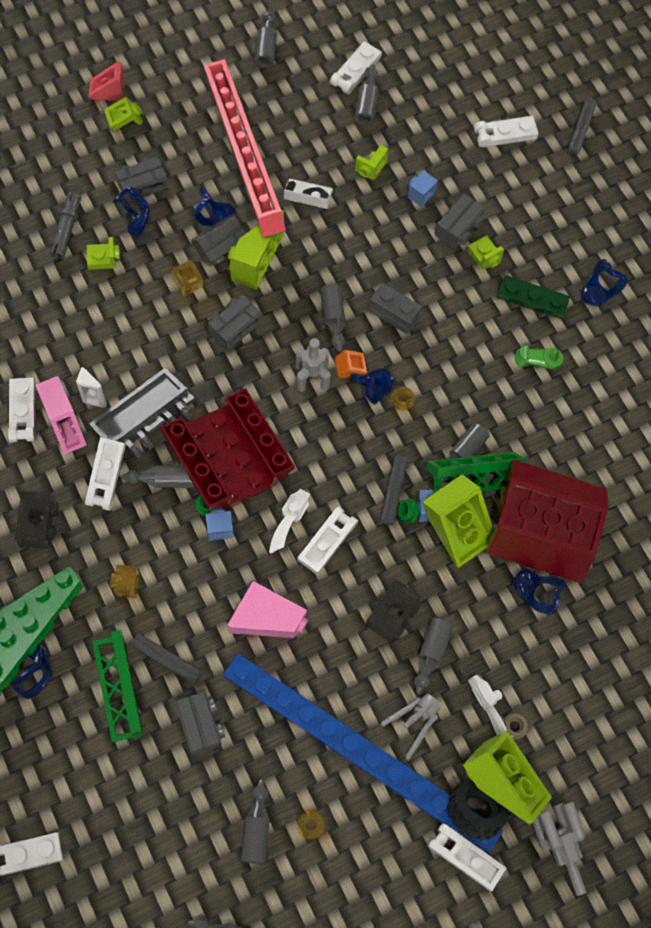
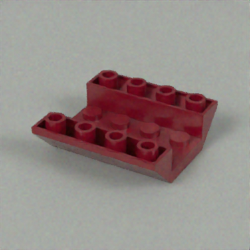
(229, 452)
(549, 522)

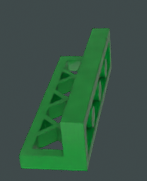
(474, 465)
(126, 683)

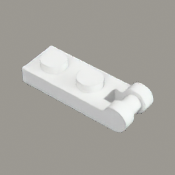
(355, 67)
(506, 131)
(21, 409)
(105, 473)
(327, 541)
(31, 853)
(467, 858)

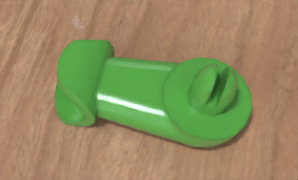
(547, 358)

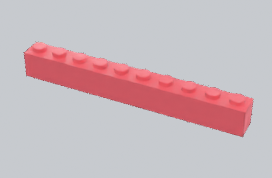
(245, 149)

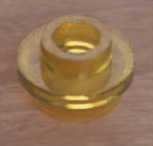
(402, 392)
(310, 834)

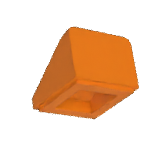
(350, 363)

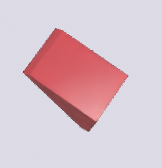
(108, 84)

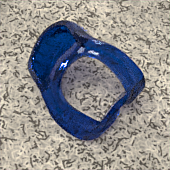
(219, 210)
(138, 224)
(594, 293)
(377, 384)
(528, 580)
(41, 662)

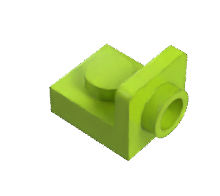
(123, 113)
(372, 167)
(485, 253)
(102, 255)

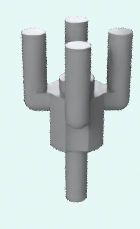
(312, 363)
(563, 840)

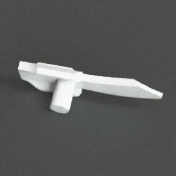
(292, 512)
(487, 699)

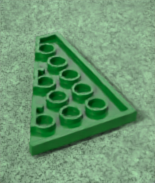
(30, 620)

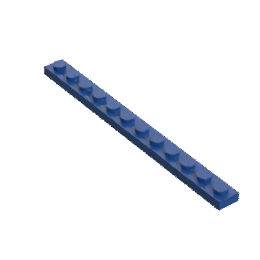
(347, 744)

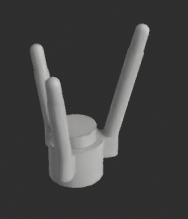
(424, 709)

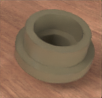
(520, 721)

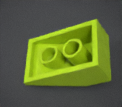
(252, 256)
(460, 519)
(508, 777)

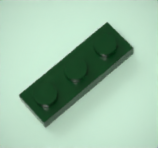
(533, 297)

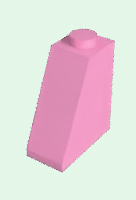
(61, 415)
(267, 615)

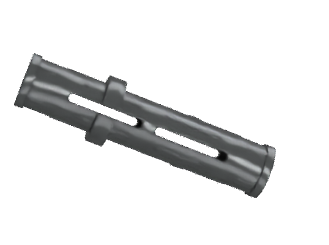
(67, 219)

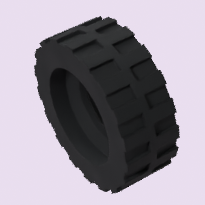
(470, 823)

